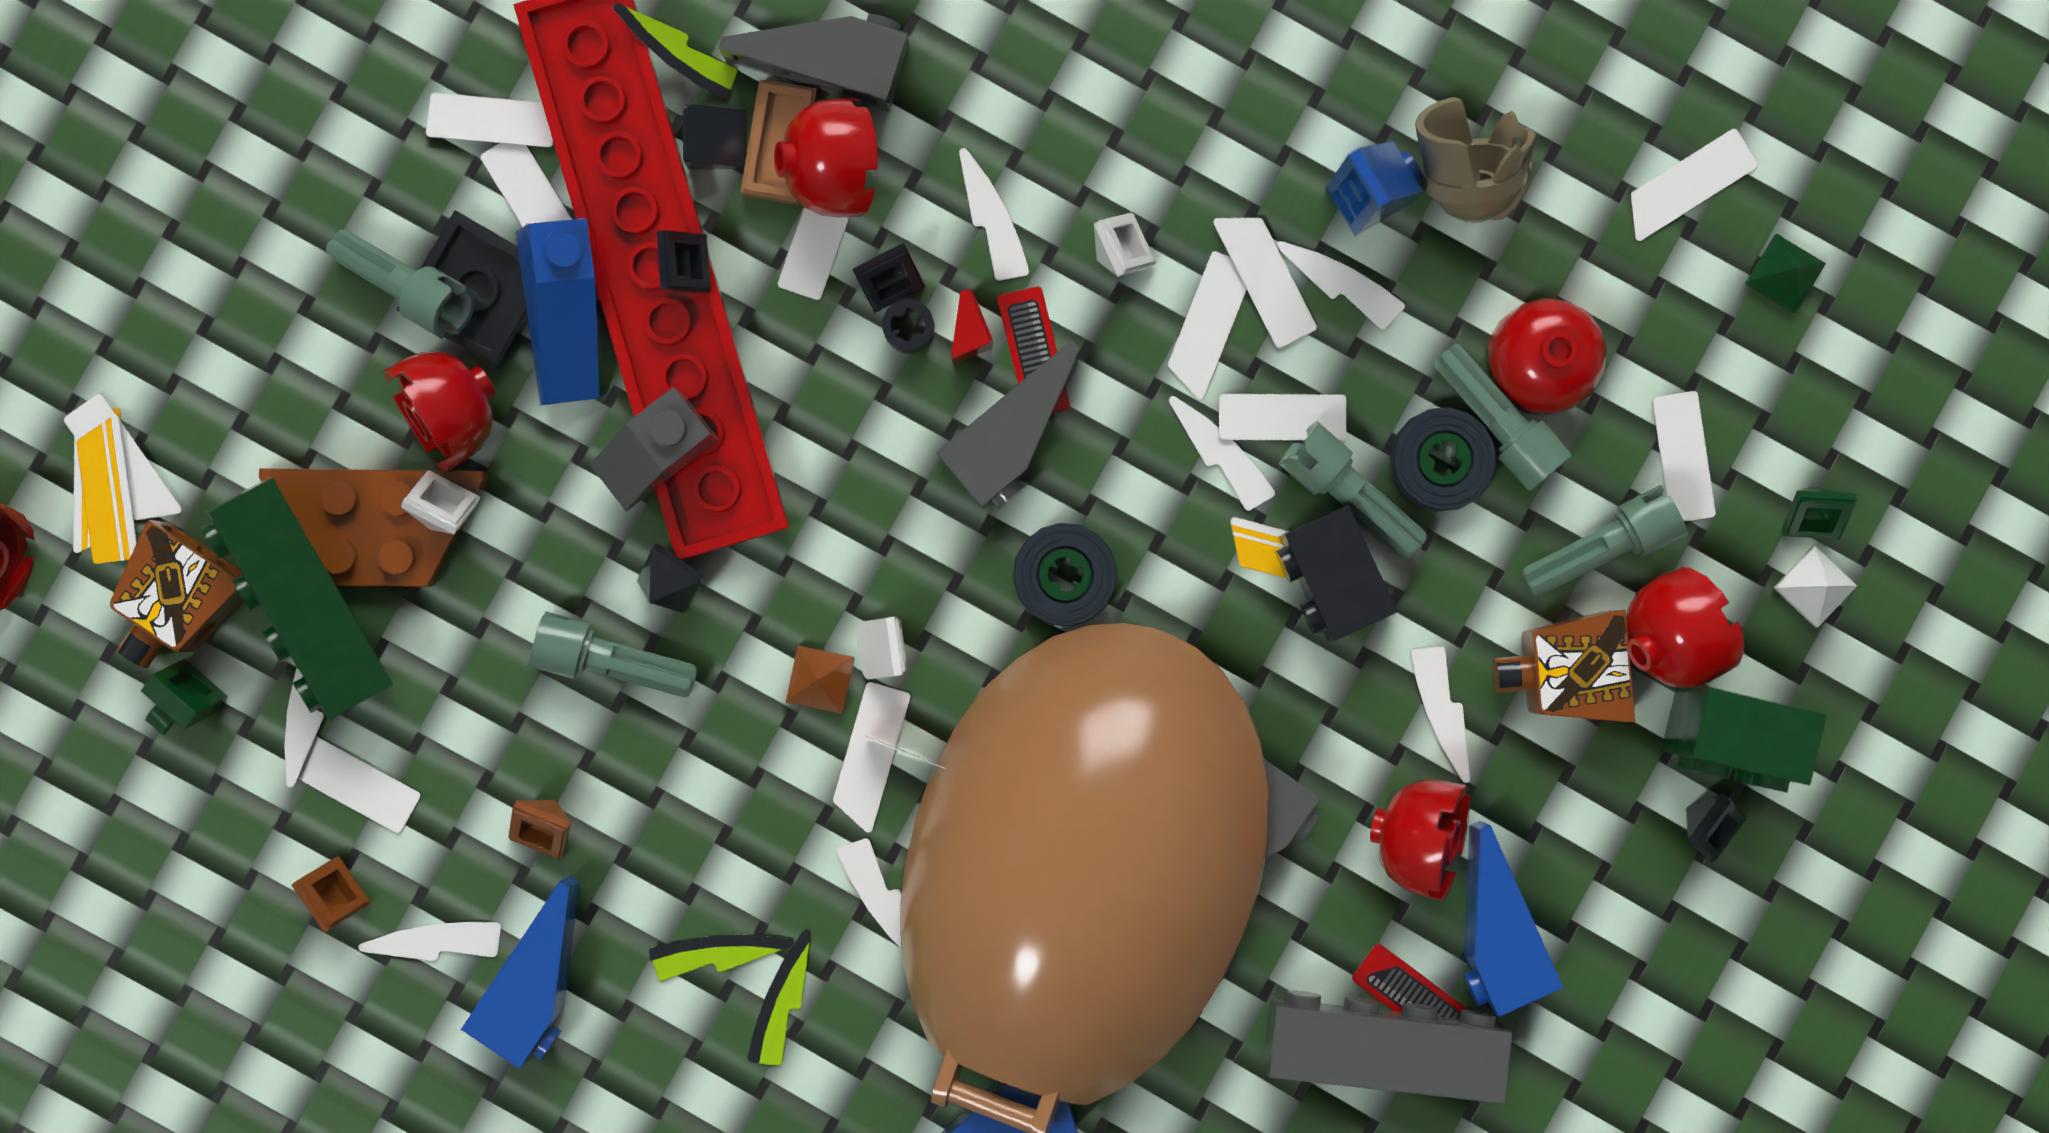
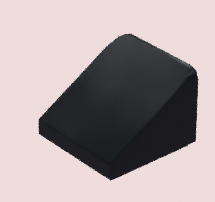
(714, 137)

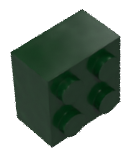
(1756, 737)

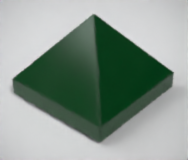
(1785, 273)
(1819, 513)

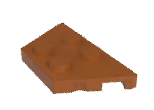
(360, 524)

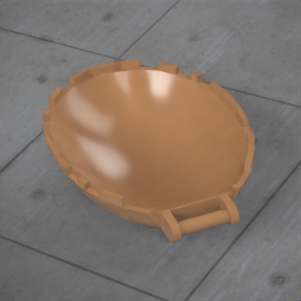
(1081, 868)

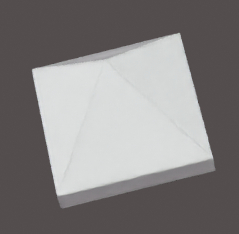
(1122, 245)
(439, 503)
(1815, 586)

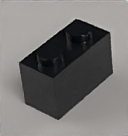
(1335, 574)

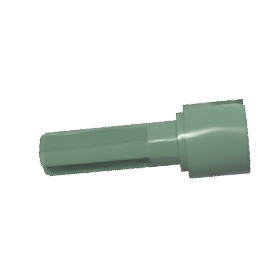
(423, 294)
(1527, 447)
(1325, 466)
(1640, 526)
(569, 648)

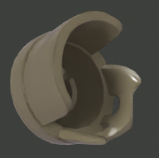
(1473, 176)

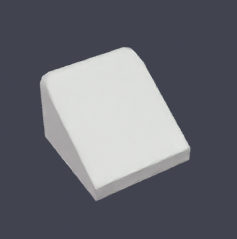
(882, 648)

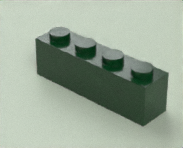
(298, 598)

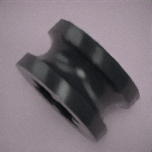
(899, 311)

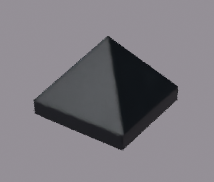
(683, 262)
(888, 277)
(668, 580)
(1713, 825)

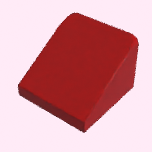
(971, 330)

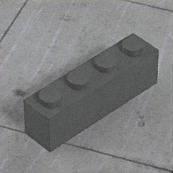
(1386, 1048)

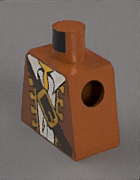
(172, 594)
(1573, 668)

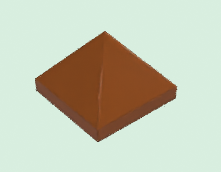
(820, 679)
(540, 826)
(331, 894)

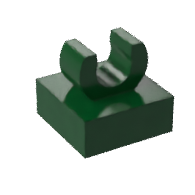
(181, 697)

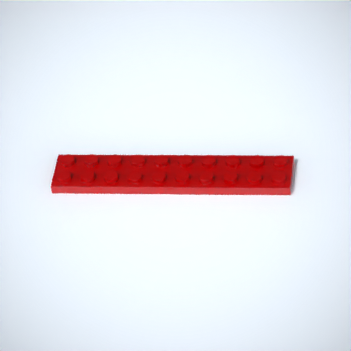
(629, 185)

